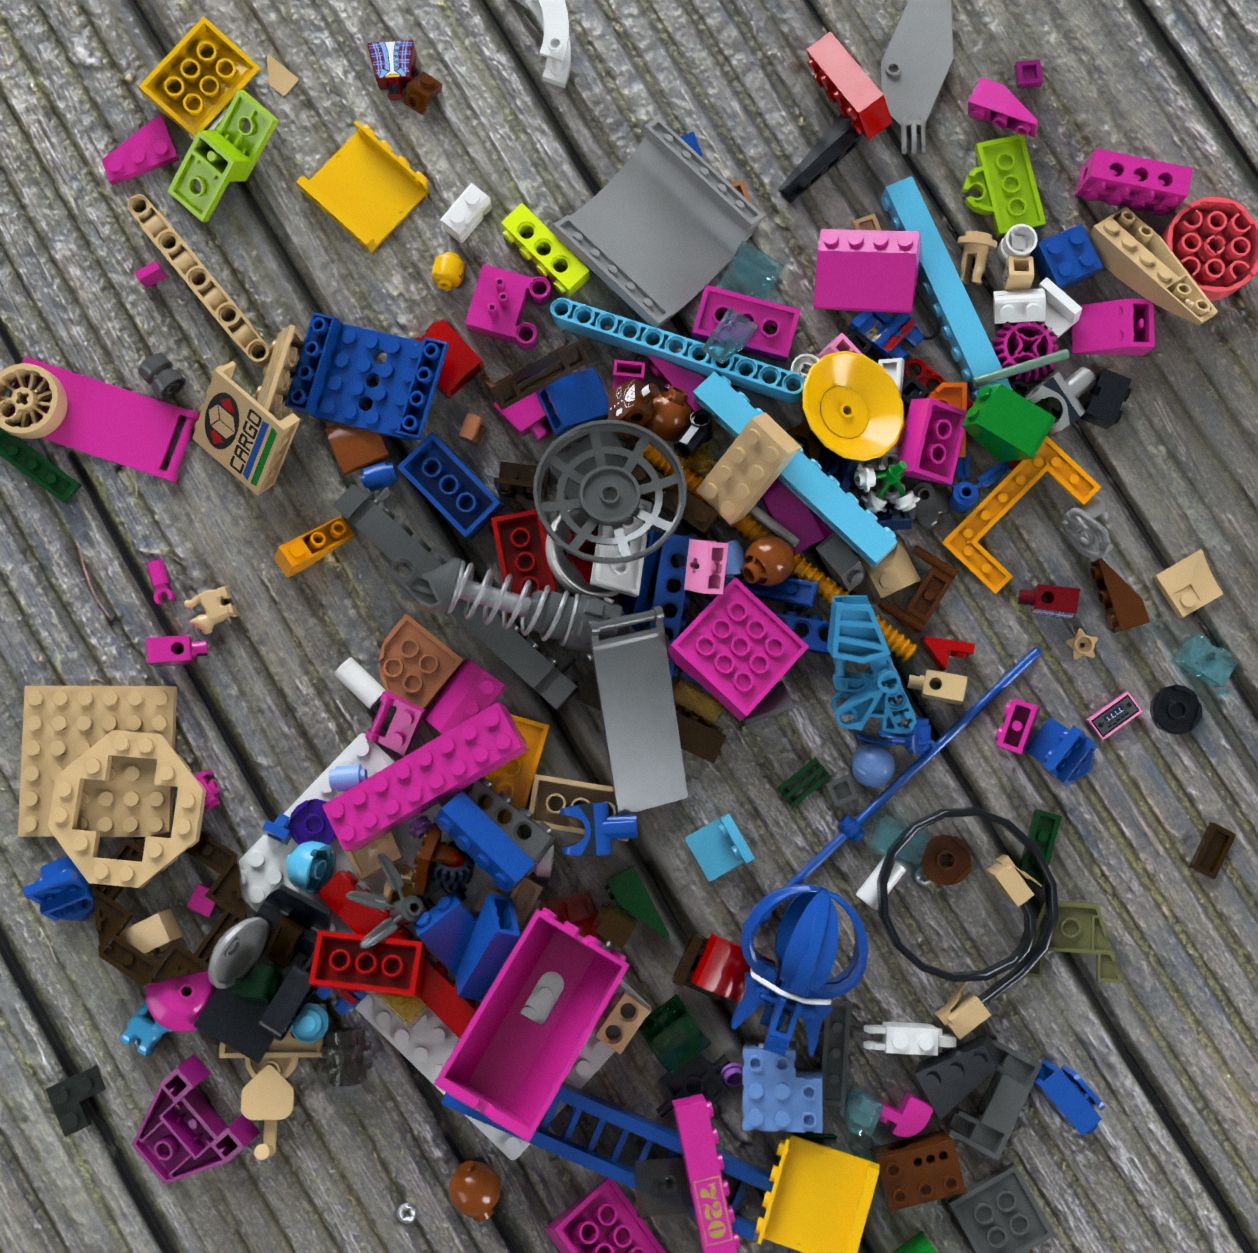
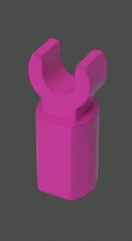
(159, 580)

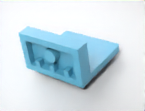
(719, 847)

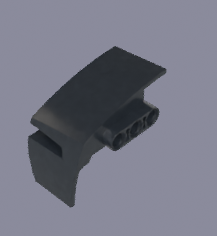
(251, 1026)

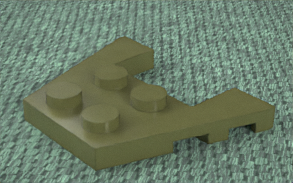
(1079, 931)

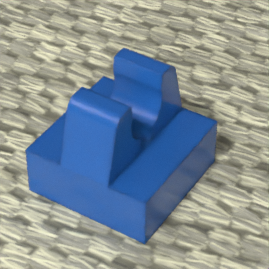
(278, 829)

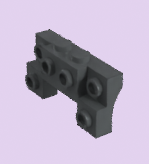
(1000, 1105)

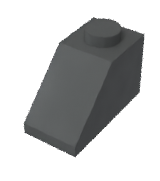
(841, 562)

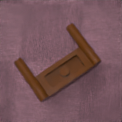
(927, 594)

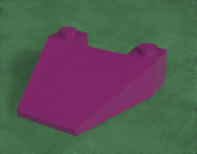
(184, 1132)

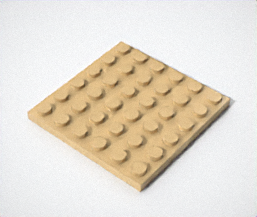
(67, 722)

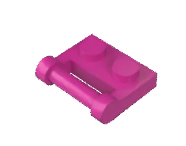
(403, 725)

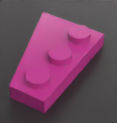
(142, 152)

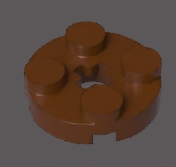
(959, 859)

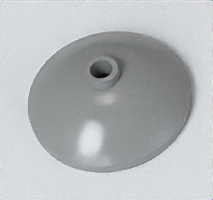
(238, 951)

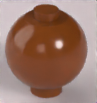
(670, 414)
(768, 561)
(475, 1190)

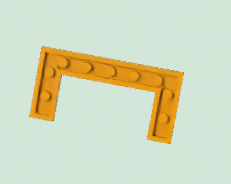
(964, 538)

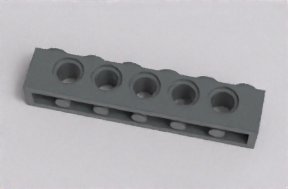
(541, 838)

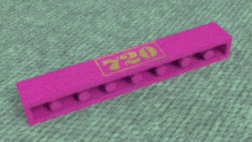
(704, 1175)

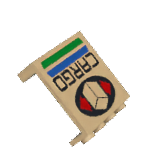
(243, 432)

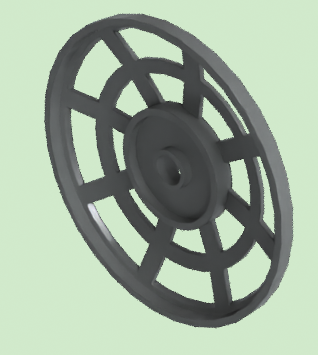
(613, 479)

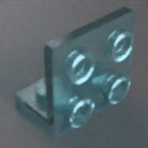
(751, 272)

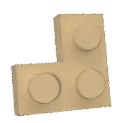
(523, 898)

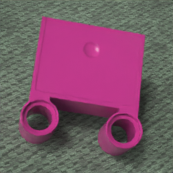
(500, 305)

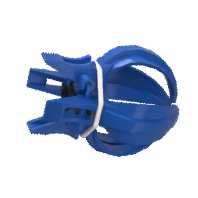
(806, 955)

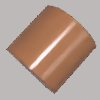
(472, 429)

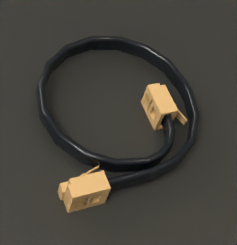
(970, 1011)

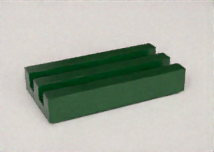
(820, 769)

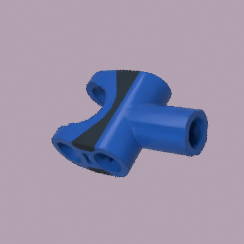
(599, 828)

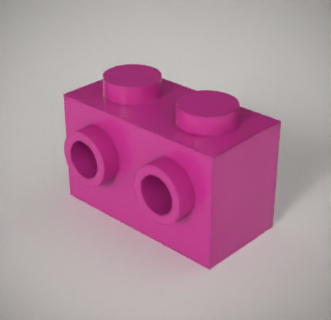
(1017, 726)

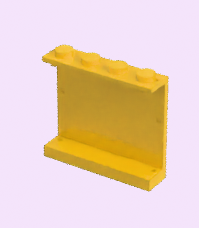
(366, 188)
(817, 1198)

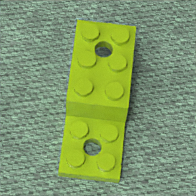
(222, 155)

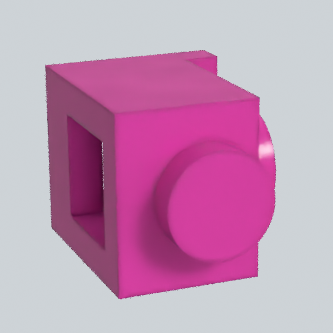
(212, 789)

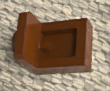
(421, 91)

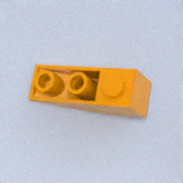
(312, 546)

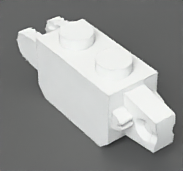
(909, 1038)

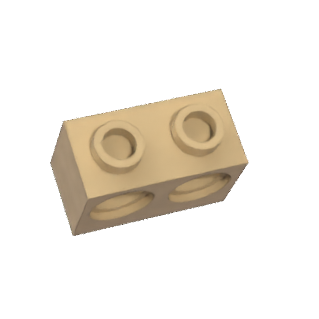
(627, 1023)

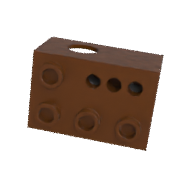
(918, 1172)

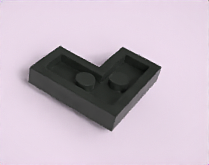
(68, 1099)

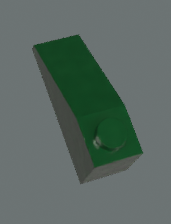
(633, 896)

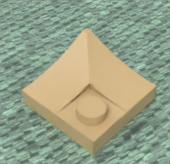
(1188, 584)
(366, 861)

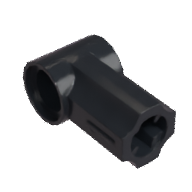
(695, 434)

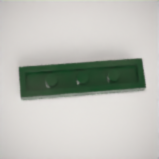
(37, 467)

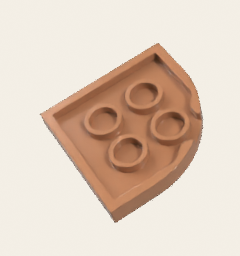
(415, 662)

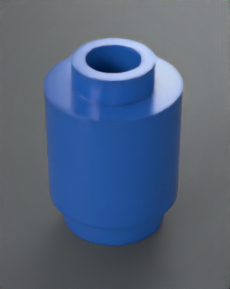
(379, 476)

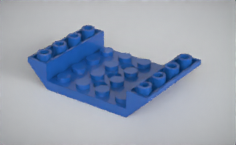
(337, 372)

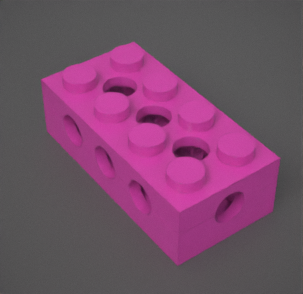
(1133, 175)
(762, 312)

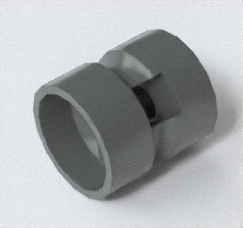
(160, 374)

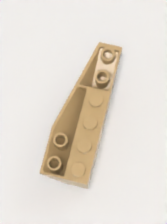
(1149, 266)

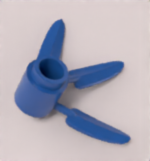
(965, 493)
(917, 740)

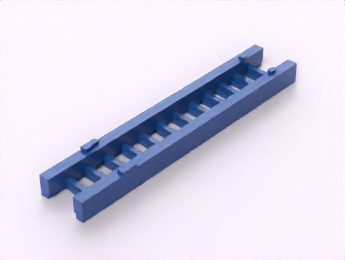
(629, 1122)

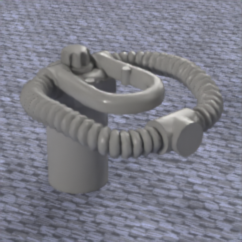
(1076, 520)

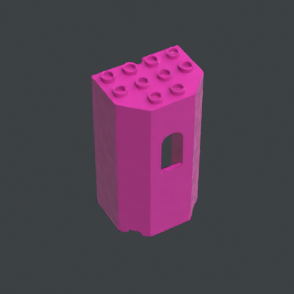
(512, 1063)

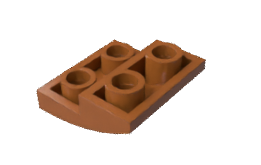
(355, 447)

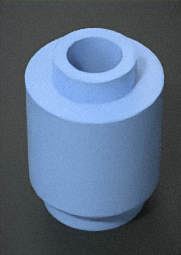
(346, 777)

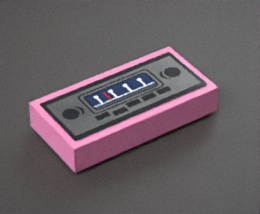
(1113, 715)

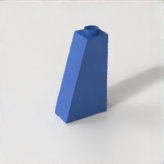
(488, 947)

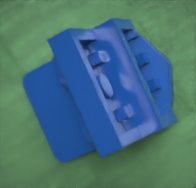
(1062, 751)
(62, 892)

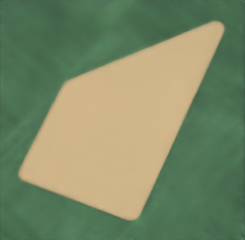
(280, 77)

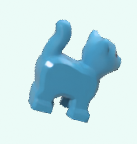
(144, 1029)

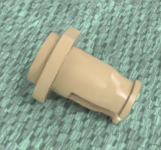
(975, 245)

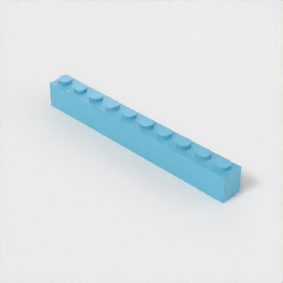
(943, 285)
(803, 476)

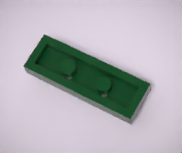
(1043, 833)

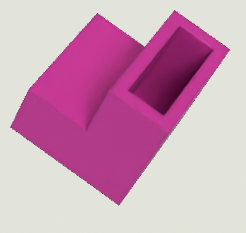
(626, 371)

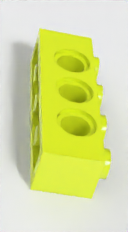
(522, 221)

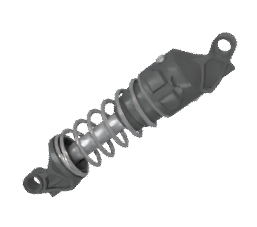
(546, 611)

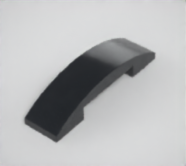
(911, 387)

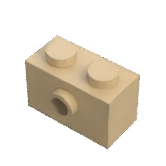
(153, 932)

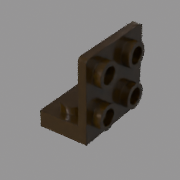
(519, 480)
(689, 963)

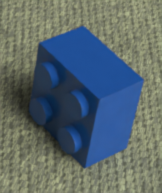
(1066, 258)

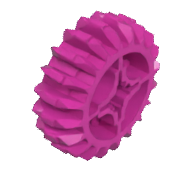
(1018, 341)

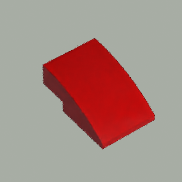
(723, 968)

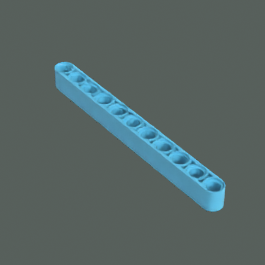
(668, 341)

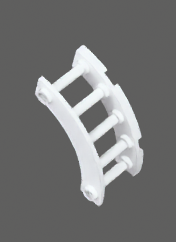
(554, 22)

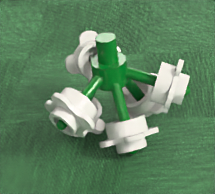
(891, 489)

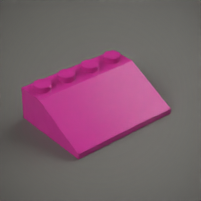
(867, 270)
(602, 1224)

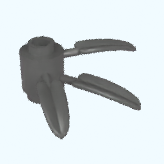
(401, 911)

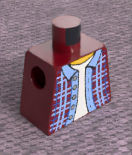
(393, 65)
(1062, 601)

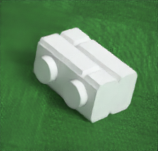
(466, 213)
(1019, 305)

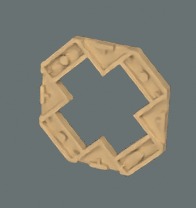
(96, 765)

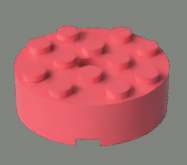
(1215, 244)

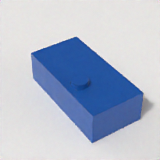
(451, 486)

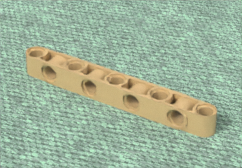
(192, 270)

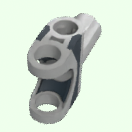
(1063, 396)

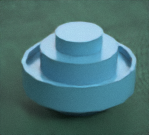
(311, 1023)

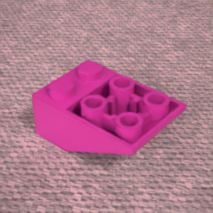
(1114, 328)

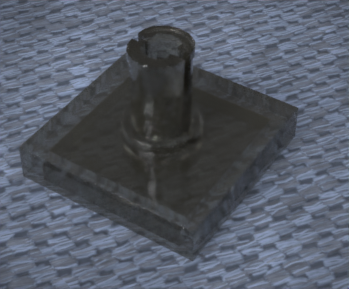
(661, 1187)

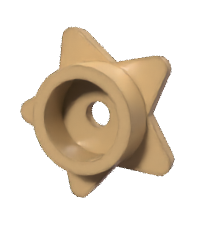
(1089, 644)

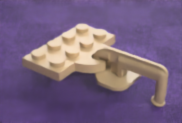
(269, 1093)

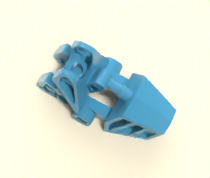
(858, 638)

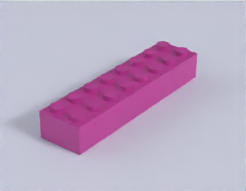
(425, 777)

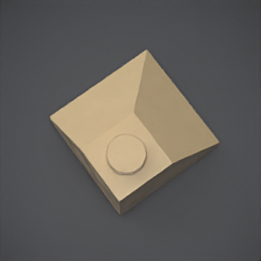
(892, 573)

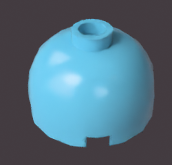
(310, 866)

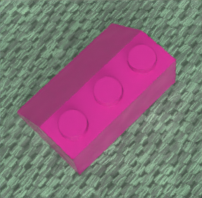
(932, 440)
(464, 696)

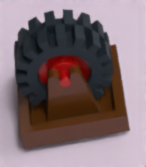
(441, 863)

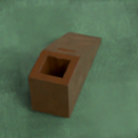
(1122, 604)

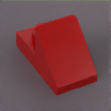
(940, 648)

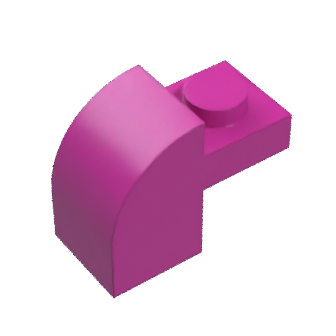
(909, 1117)

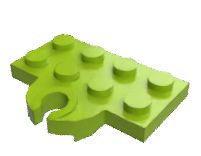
(1005, 185)

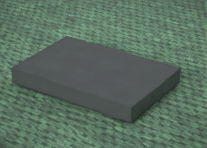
(608, 438)

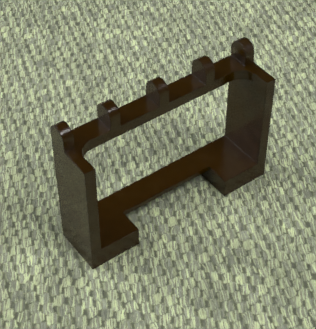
(569, 358)

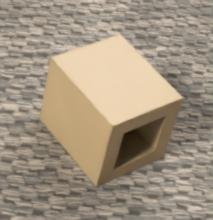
(1018, 273)

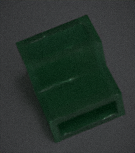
(260, 988)

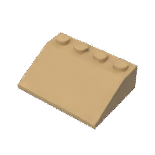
(280, 372)

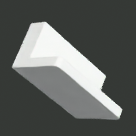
(1060, 309)

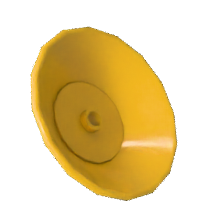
(866, 395)

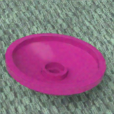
(175, 1010)

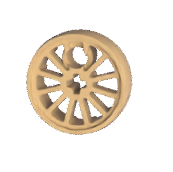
(35, 397)

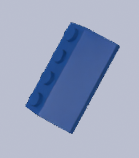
(484, 842)

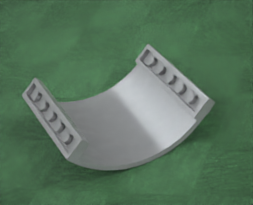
(660, 226)

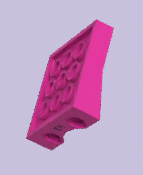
(737, 649)

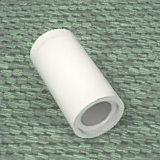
(359, 682)
(868, 890)

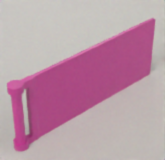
(117, 423)

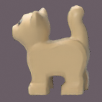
(214, 606)

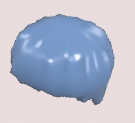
(872, 765)

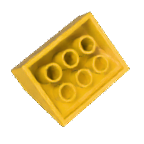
(198, 77)

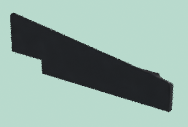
(826, 153)

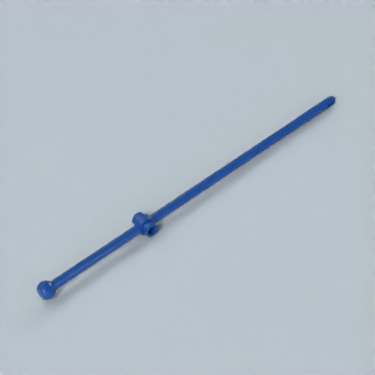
(851, 827)

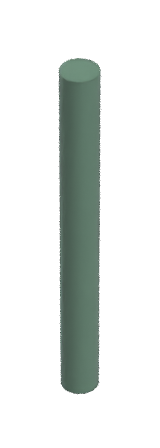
(1020, 368)

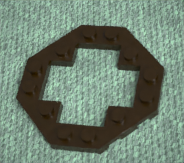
(176, 960)

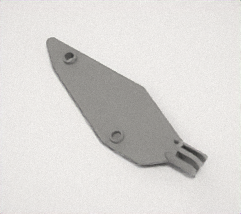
(917, 66)

